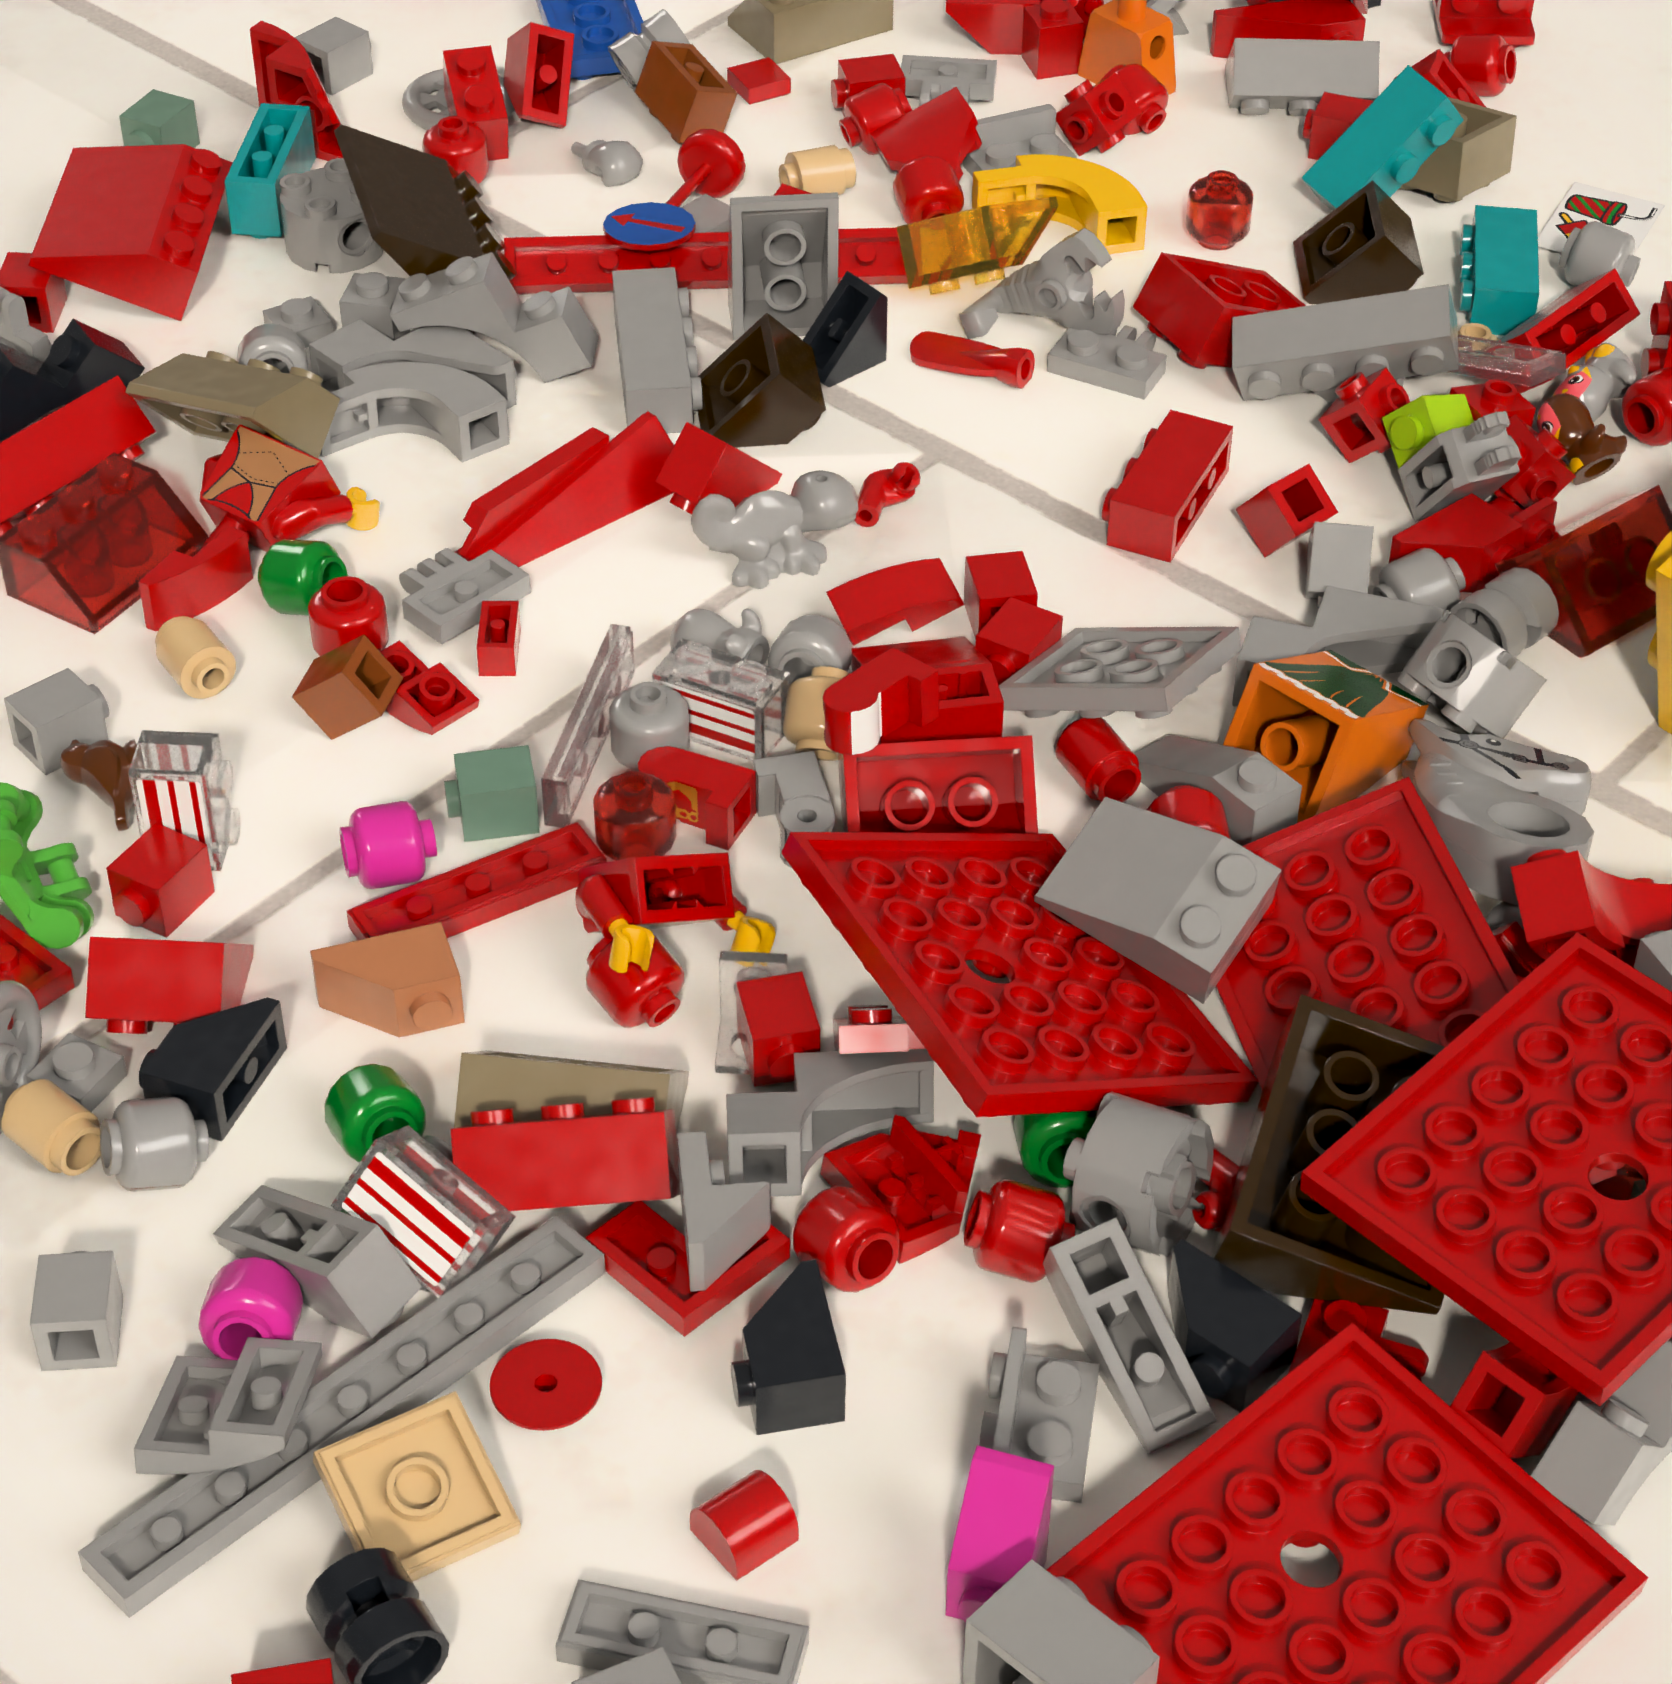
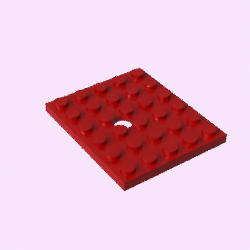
(1074, 1009)
(1488, 1159)
(1439, 1539)

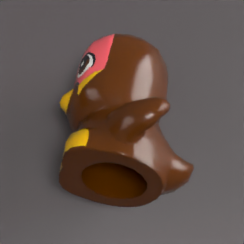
(1588, 447)

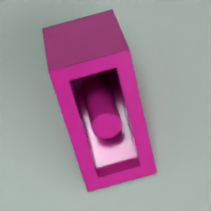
(998, 1527)

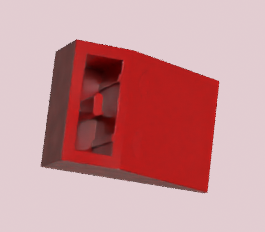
(968, 690)

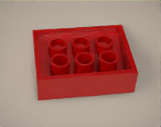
(133, 222)

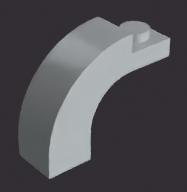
(419, 400)

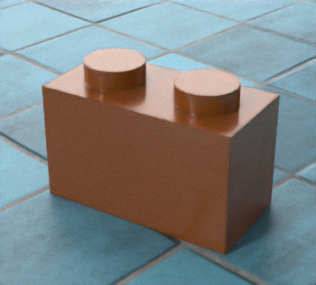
(684, 90)

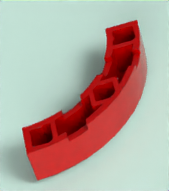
(1568, 895)

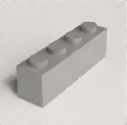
(1332, 341)
(656, 347)

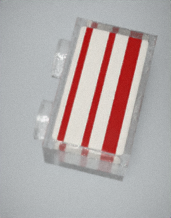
(730, 699)
(187, 788)
(425, 1209)

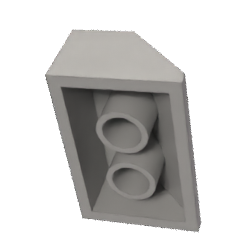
(1298, 72)

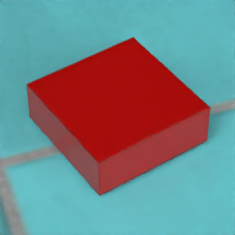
(759, 80)

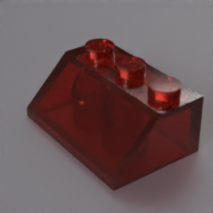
(96, 542)
(1600, 570)

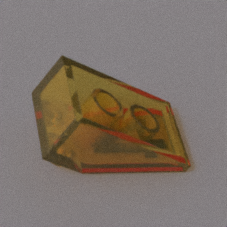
(972, 243)

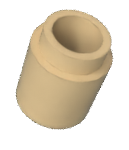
(819, 170)
(194, 657)
(52, 1127)

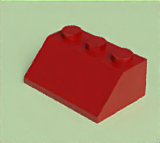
(941, 787)

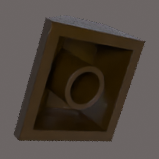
(1358, 250)
(762, 388)

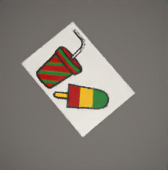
(1589, 204)

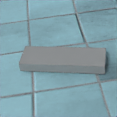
(701, 1640)

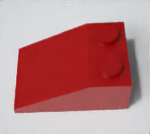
(1196, 303)

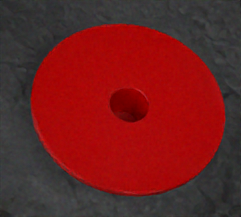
(545, 1384)

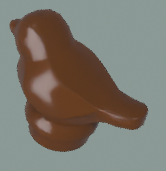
(105, 772)

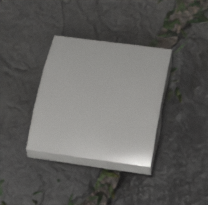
(227, 1410)

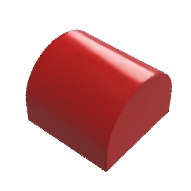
(746, 1523)

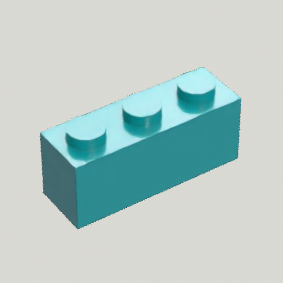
(1386, 141)
(274, 146)
(1500, 267)

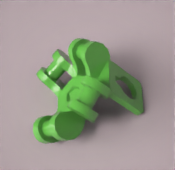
(50, 913)

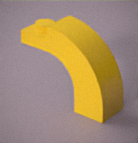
(1085, 194)

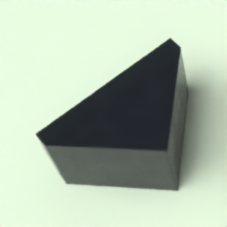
(849, 331)

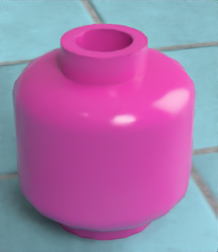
(387, 845)
(247, 1301)

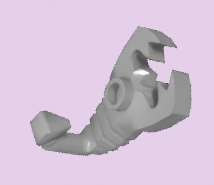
(1055, 288)

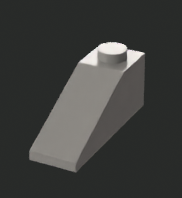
(1251, 788)
(339, 1260)
(1127, 1335)

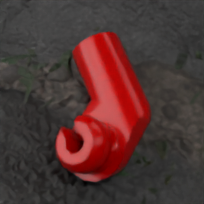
(885, 489)
(1218, 1194)

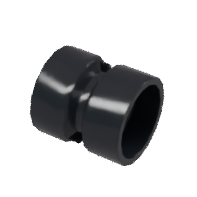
(376, 1621)

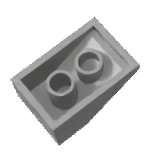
(781, 259)
(1161, 893)

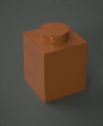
(347, 687)

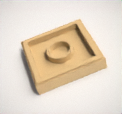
(418, 1488)

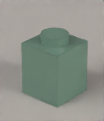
(160, 120)
(493, 793)

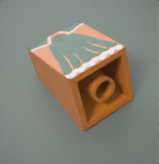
(1325, 725)

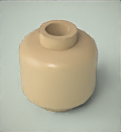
(804, 712)

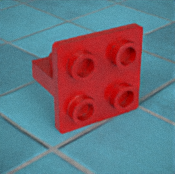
(1502, 17)

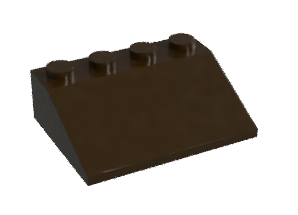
(419, 205)
(1319, 1085)

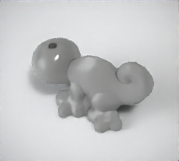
(769, 526)

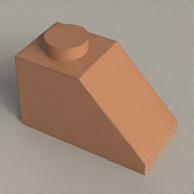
(392, 981)

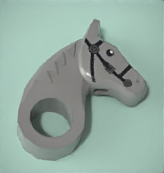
(1498, 802)

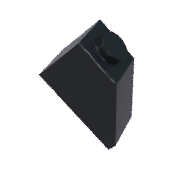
(217, 1062)
(1229, 1328)
(792, 1358)

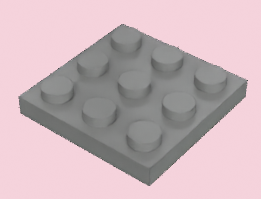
(1120, 670)

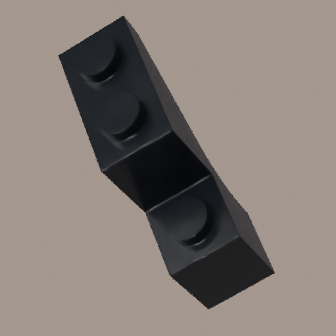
(76, 364)

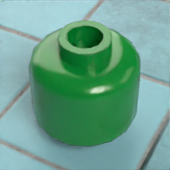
(295, 571)
(369, 1105)
(1045, 1141)

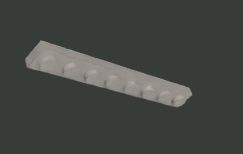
(392, 1376)

